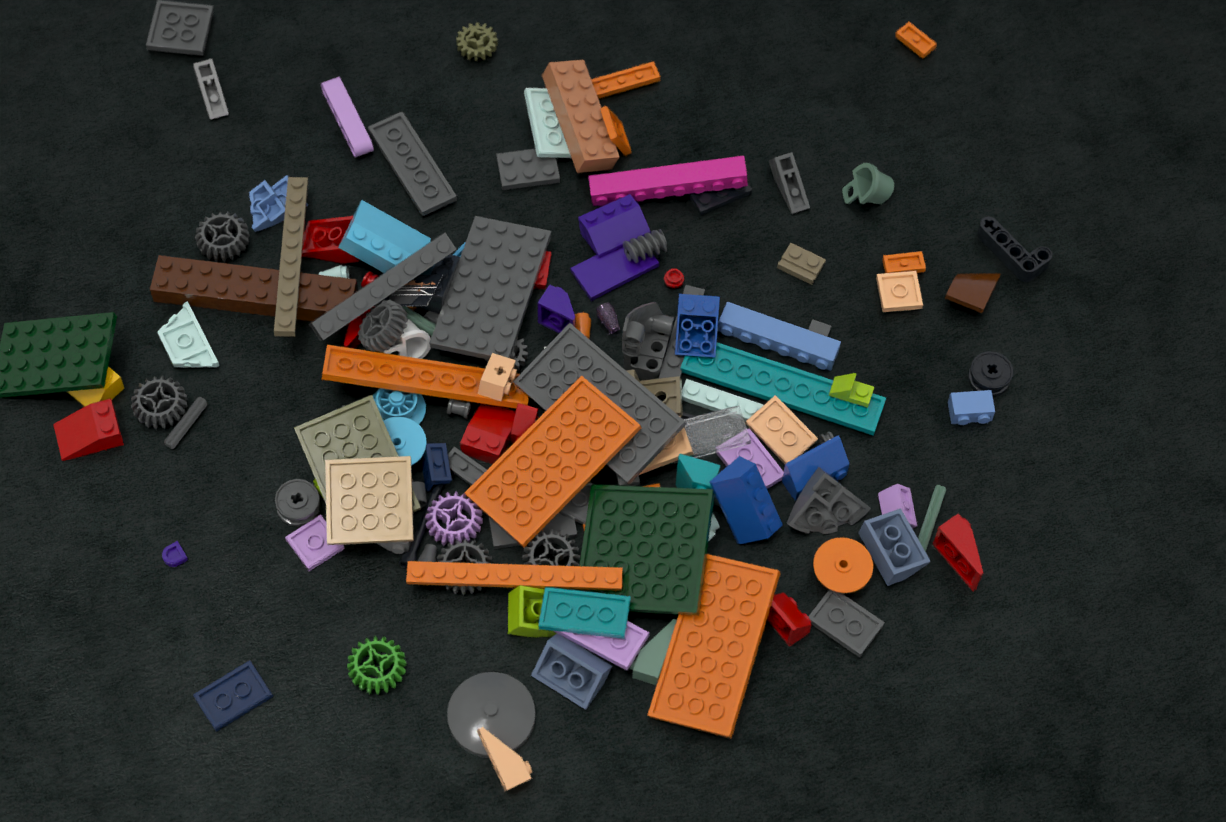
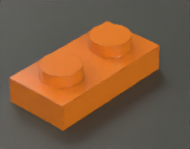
(915, 40)
(904, 262)

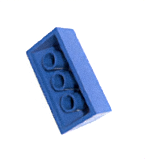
(745, 501)

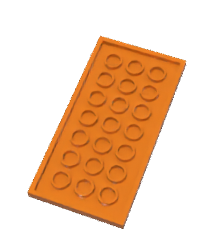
(553, 461)
(715, 650)

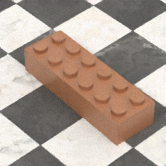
(580, 116)

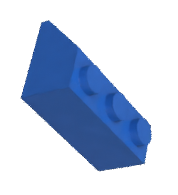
(828, 456)

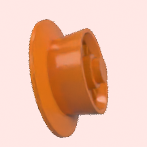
(843, 565)

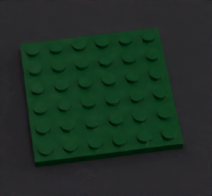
(656, 540)

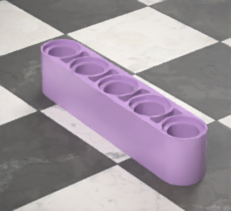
(347, 117)

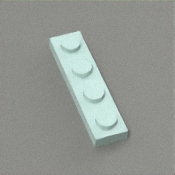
(716, 399)

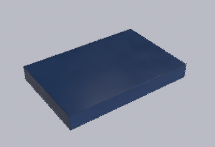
(232, 695)

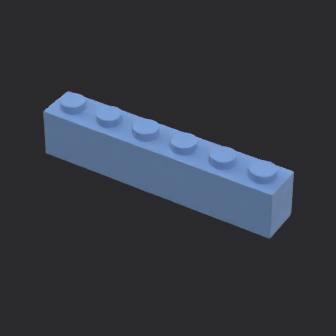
(778, 336)

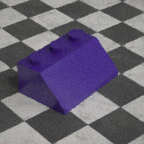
(612, 225)

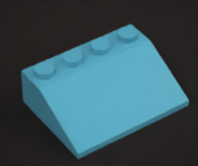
(380, 238)

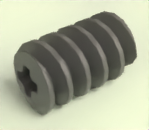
(645, 245)

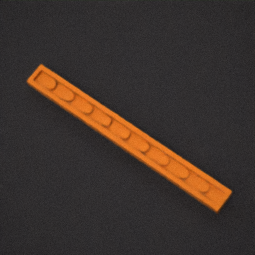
(514, 575)

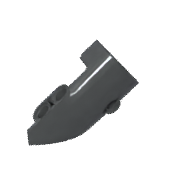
(642, 337)

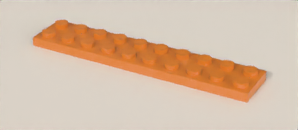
(412, 376)

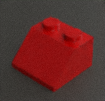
(788, 619)

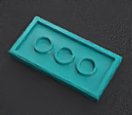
(584, 612)

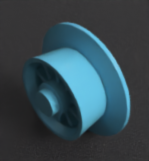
(400, 404)
(406, 437)

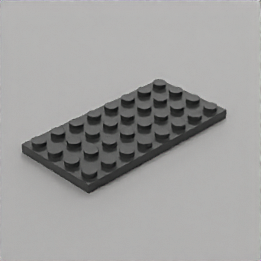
(490, 289)
(576, 356)

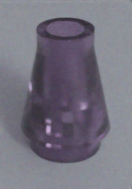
(607, 315)

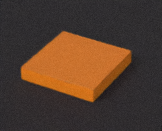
(615, 130)

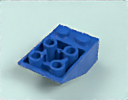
(697, 325)

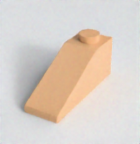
(507, 764)

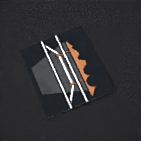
(415, 292)

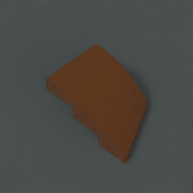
(973, 289)

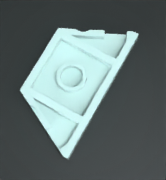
(186, 341)

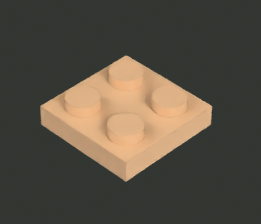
(899, 291)

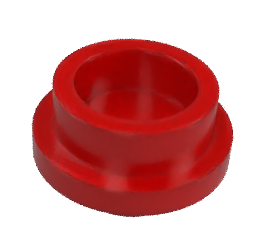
(674, 278)

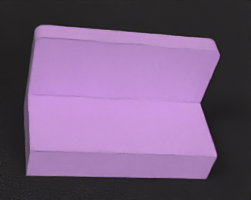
(896, 498)

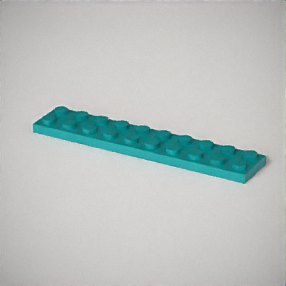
(791, 385)

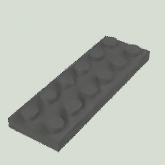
(412, 163)

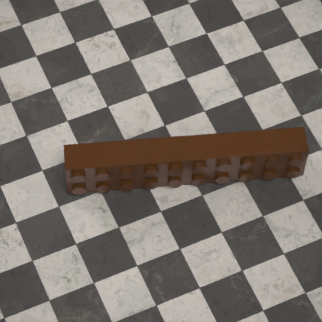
(242, 288)

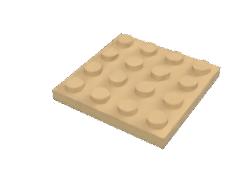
(369, 500)

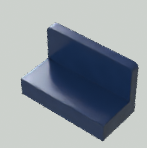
(435, 465)

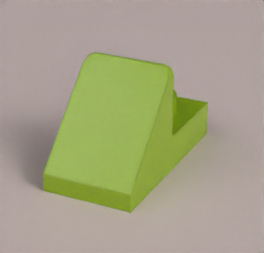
(849, 390)

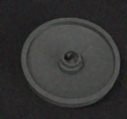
(494, 703)

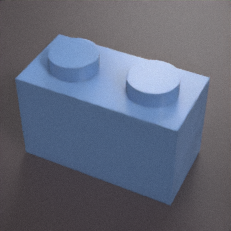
(971, 407)

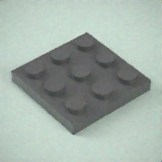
(180, 27)

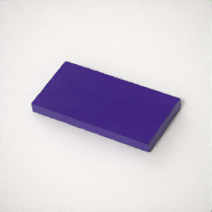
(610, 271)

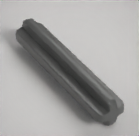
(185, 422)

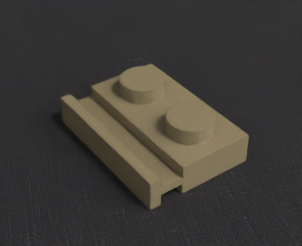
(801, 263)

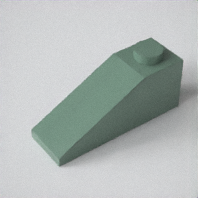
(652, 656)

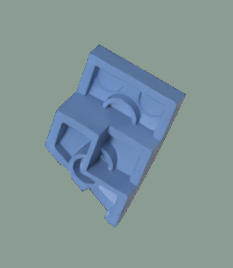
(268, 204)

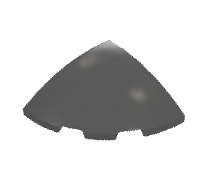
(825, 505)

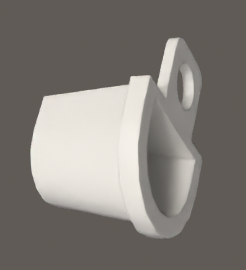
(412, 343)

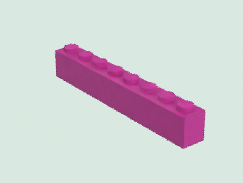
(669, 180)

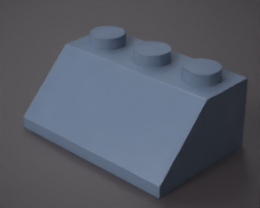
(893, 546)
(571, 670)

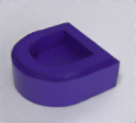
(174, 555)

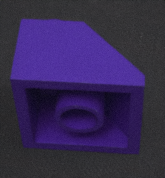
(555, 309)

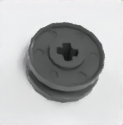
(297, 502)

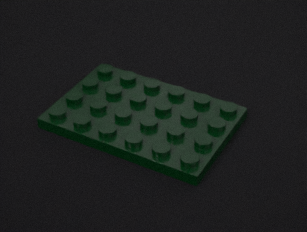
(56, 354)

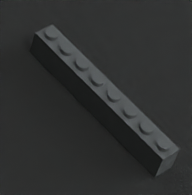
(382, 286)

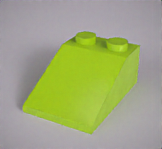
(525, 611)

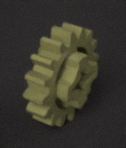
(476, 41)

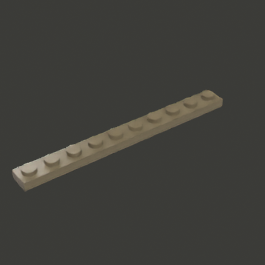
(291, 257)

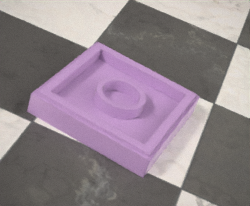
(311, 543)

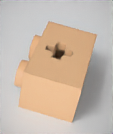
(497, 377)

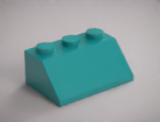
(695, 473)

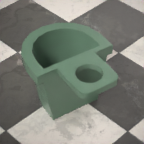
(869, 185)

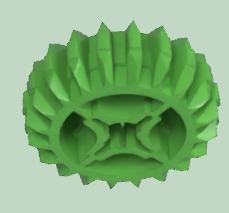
(368, 668)

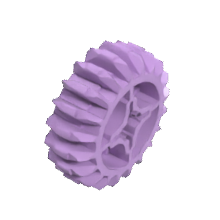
(441, 511)

